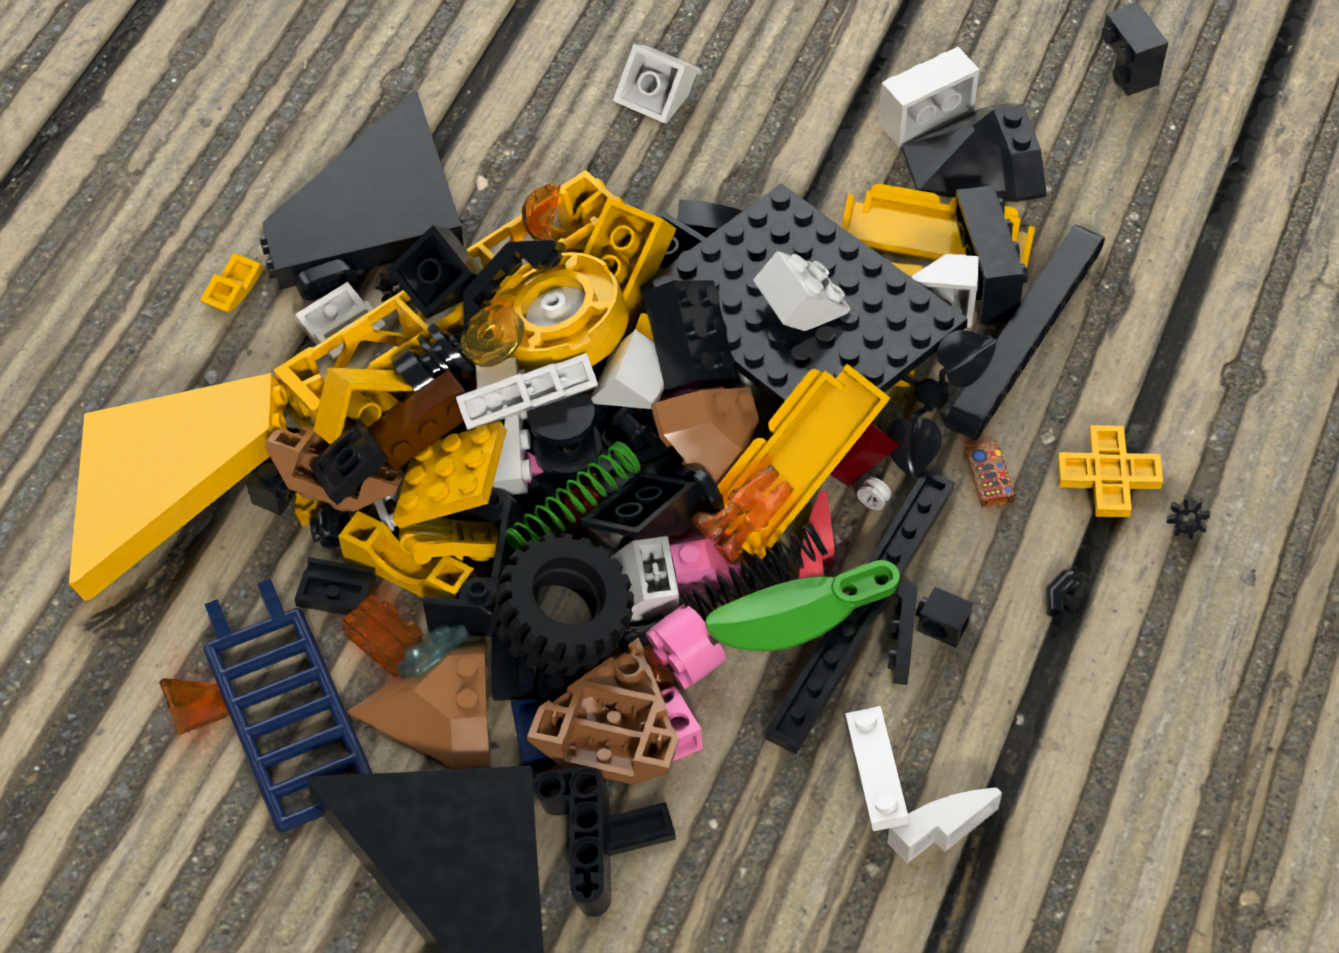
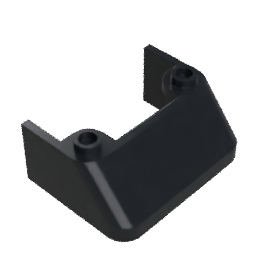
(476, 594)

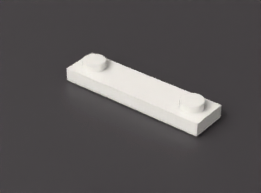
(877, 769)

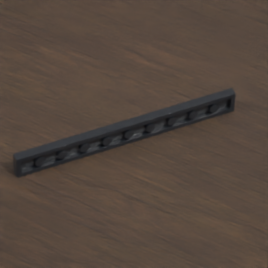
(841, 643)

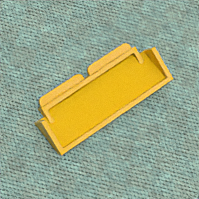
(916, 224)
(808, 442)

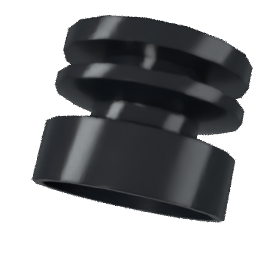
(435, 360)

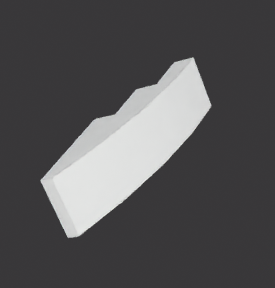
(526, 391)

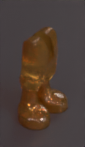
(745, 500)

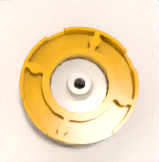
(566, 311)

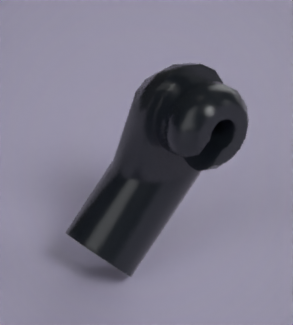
(1057, 588)

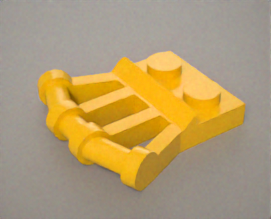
(449, 538)

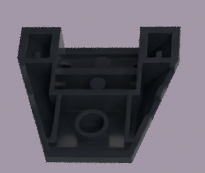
(980, 151)

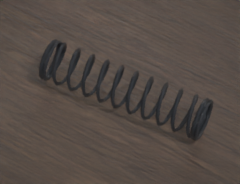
(807, 527)

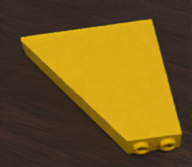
(161, 465)

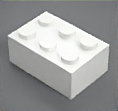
(928, 96)

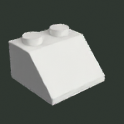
(654, 83)
(953, 281)

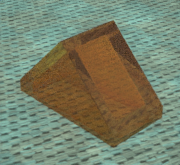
(193, 703)

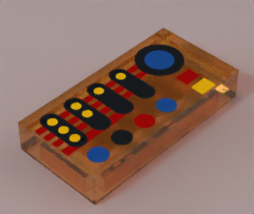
(989, 474)

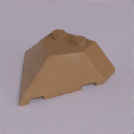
(709, 427)
(296, 451)
(437, 711)
(610, 722)

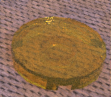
(492, 335)

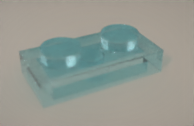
(423, 656)

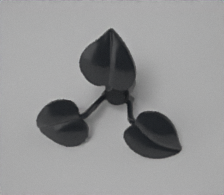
(964, 360)

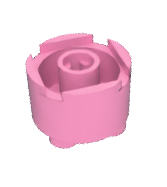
(686, 646)

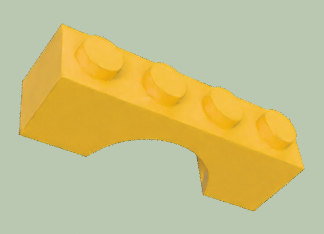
(374, 546)

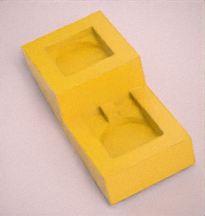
(233, 285)

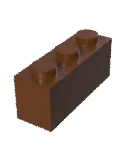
(419, 420)

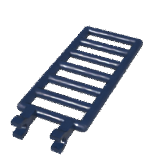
(248, 733)

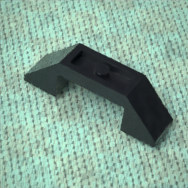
(539, 254)

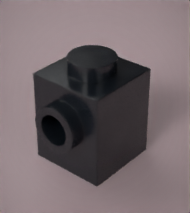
(268, 488)

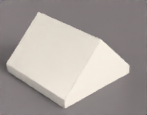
(630, 375)

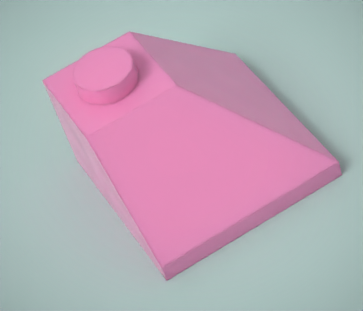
(699, 561)

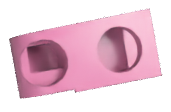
(684, 723)

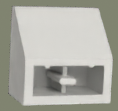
(800, 291)
(652, 577)

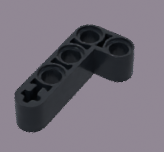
(582, 840)

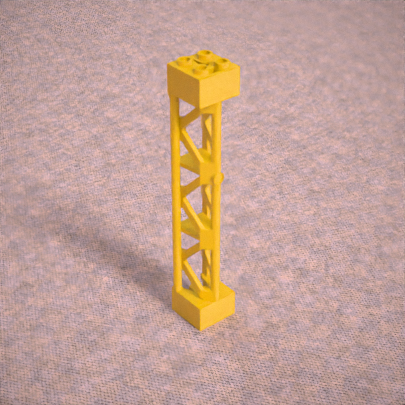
(578, 212)

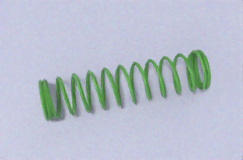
(618, 448)

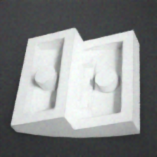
(332, 314)

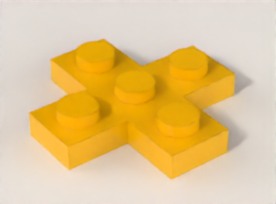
(1109, 471)

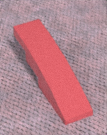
(821, 522)

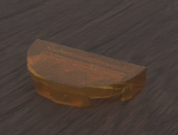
(540, 211)

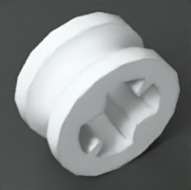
(874, 493)

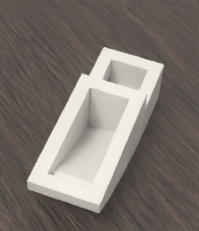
(943, 822)

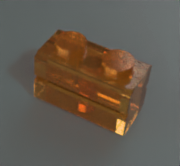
(381, 632)

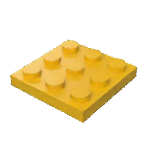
(451, 475)

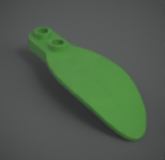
(799, 608)

